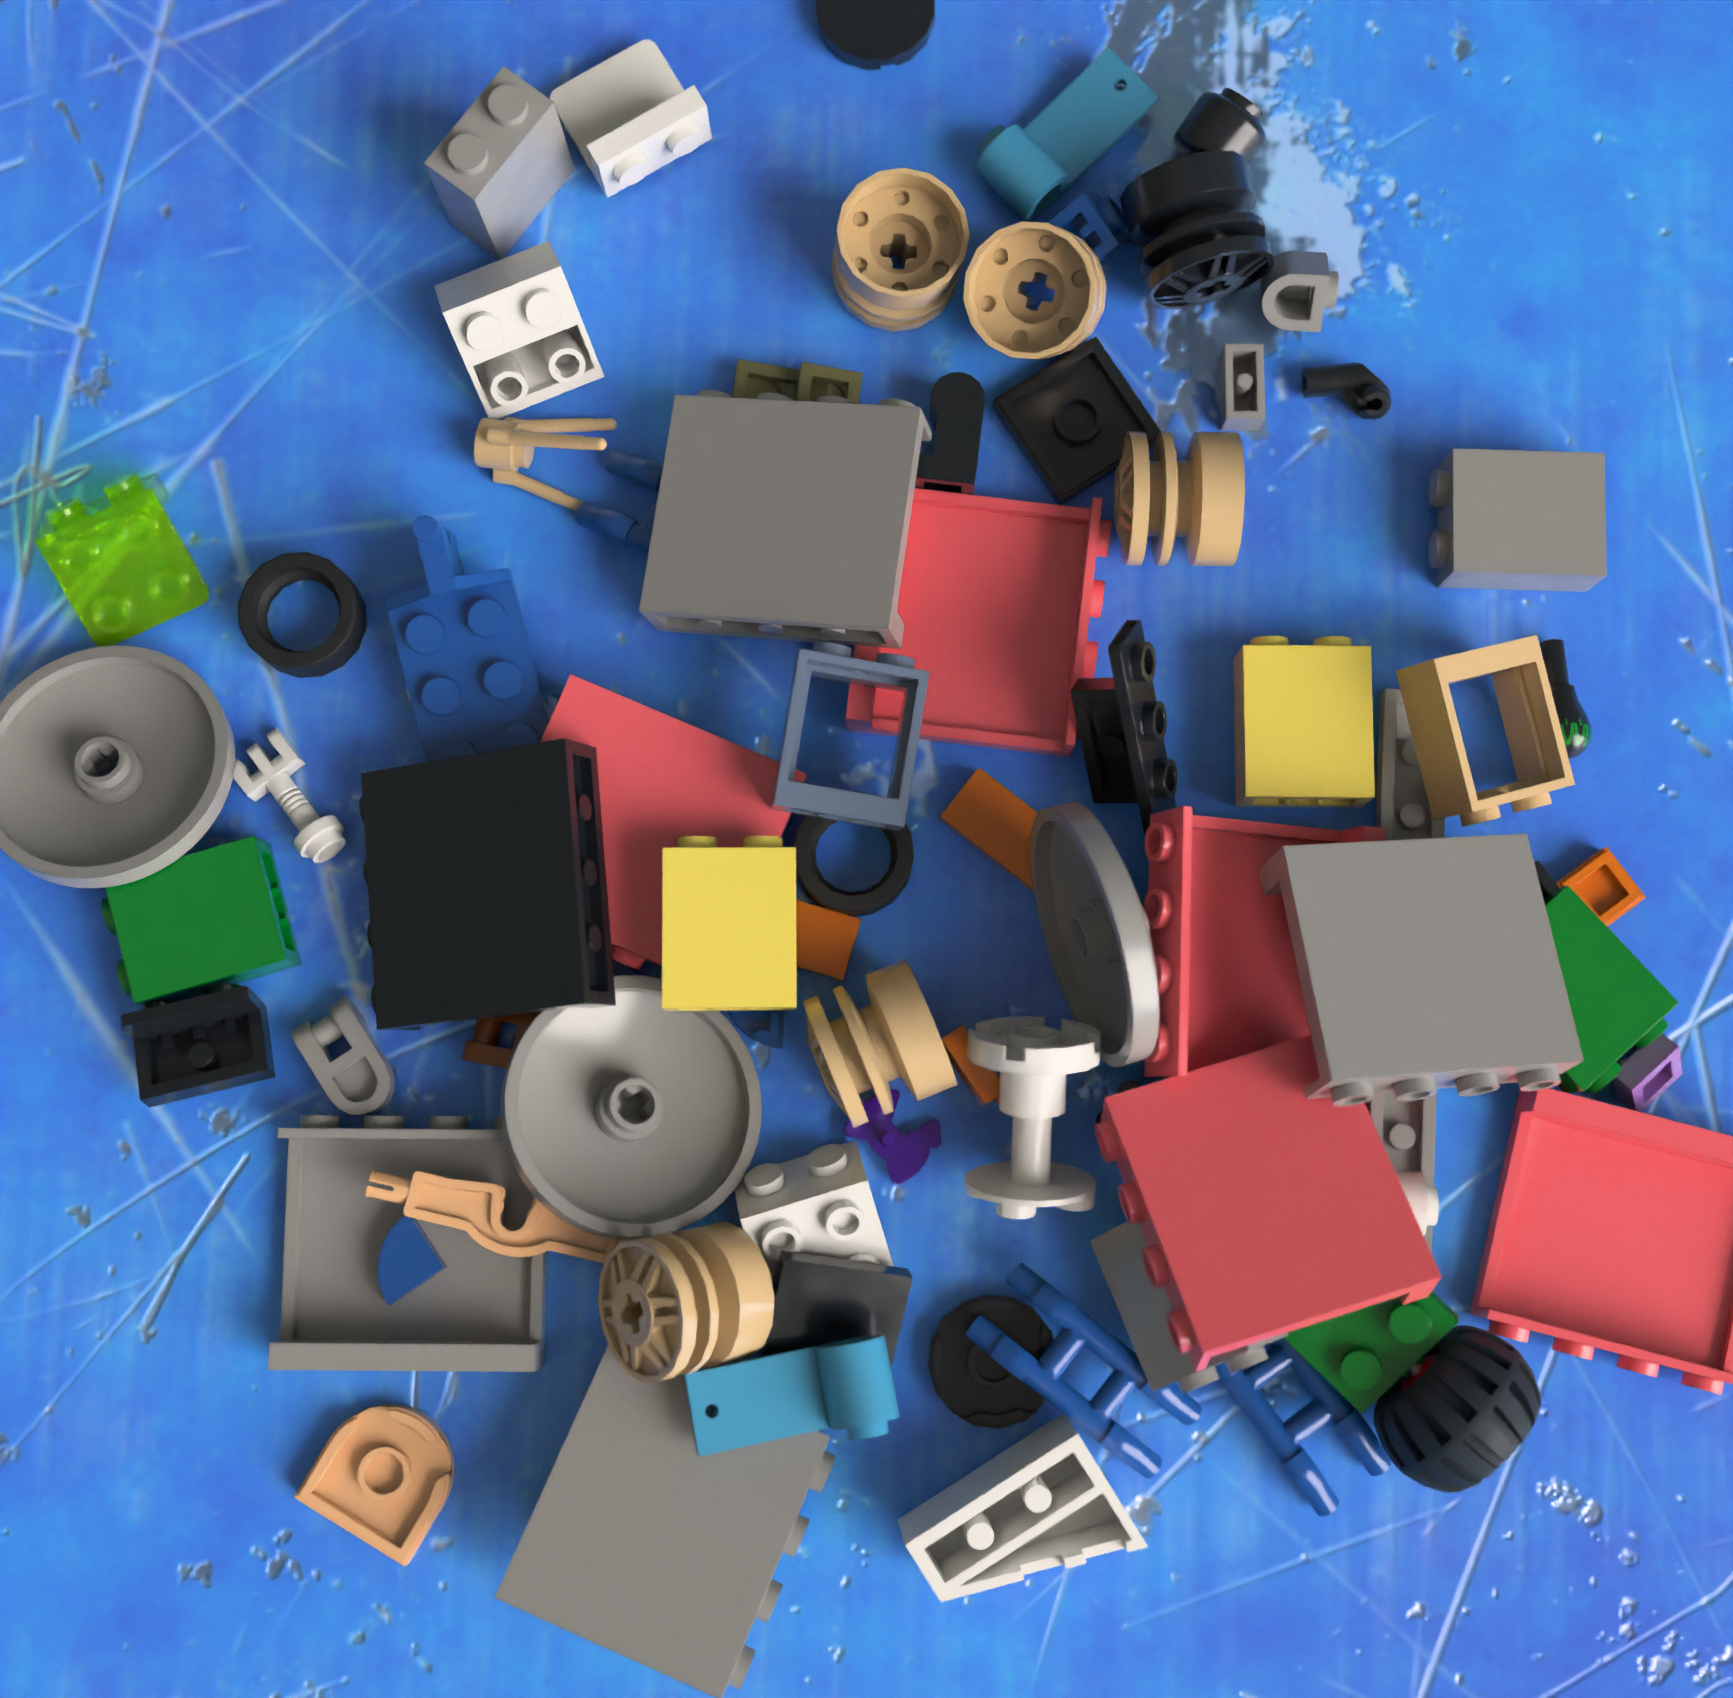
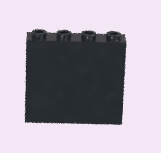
(487, 886)

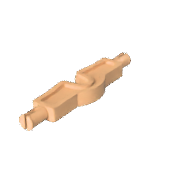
(479, 1210)

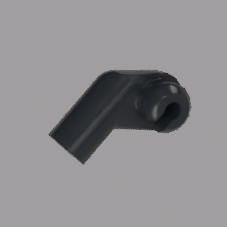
(1351, 384)

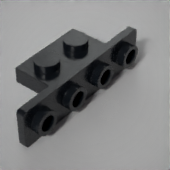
(1126, 729)

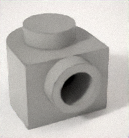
(1299, 290)

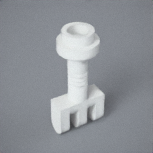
(318, 836)

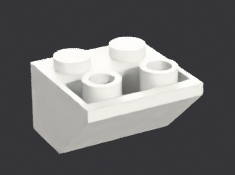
(519, 331)

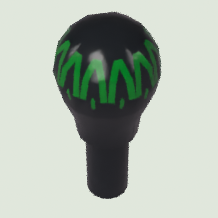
(1571, 715)

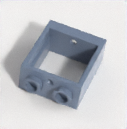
(888, 672)

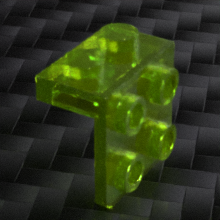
(121, 559)

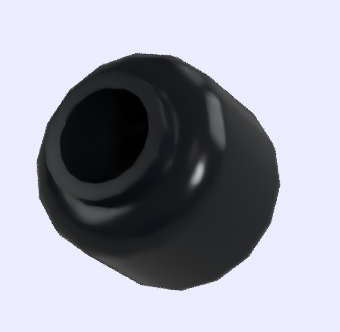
(1221, 123)

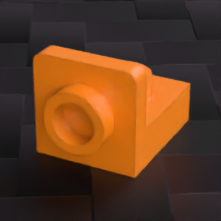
(981, 1081)

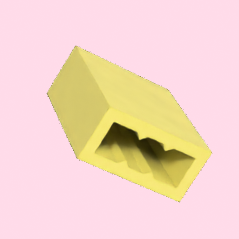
(1303, 723)
(729, 925)

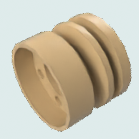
(907, 217)
(998, 296)
(1181, 498)
(879, 1043)
(685, 1301)

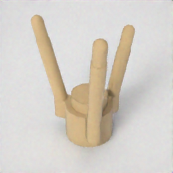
(512, 441)

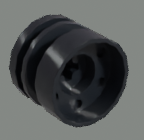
(1196, 229)

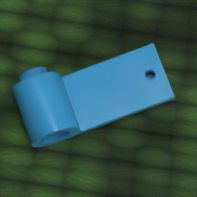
(1067, 138)
(793, 1394)

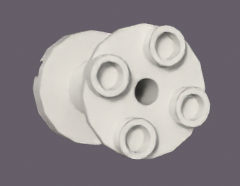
(1033, 1091)

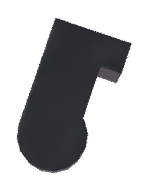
(957, 420)

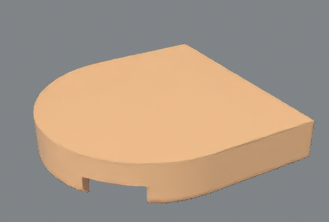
(383, 1478)

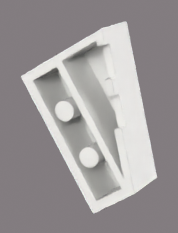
(1018, 1516)

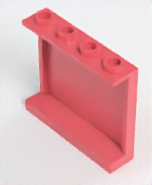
(999, 618)
(656, 786)
(1219, 941)
(1260, 1201)
(1613, 1238)

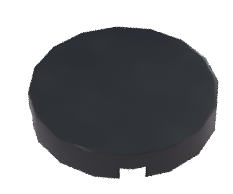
(875, 30)
(972, 1380)

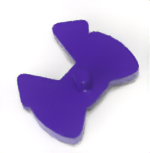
(902, 1152)

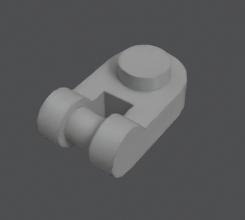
(360, 1078)

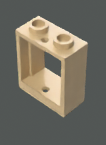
(1528, 721)

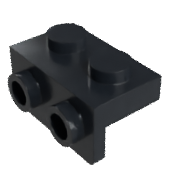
(200, 1044)

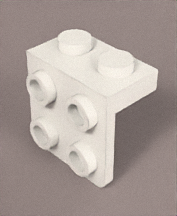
(631, 116)
(813, 1208)

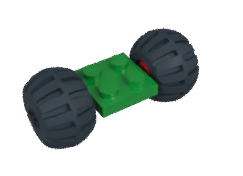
(1446, 1394)

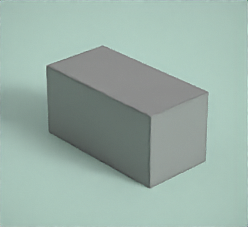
(1242, 387)

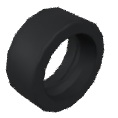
(269, 582)
(842, 901)

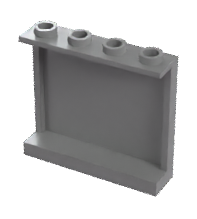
(784, 518)
(1425, 966)
(470, 1317)
(658, 1544)

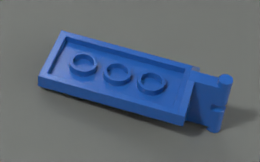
(465, 654)

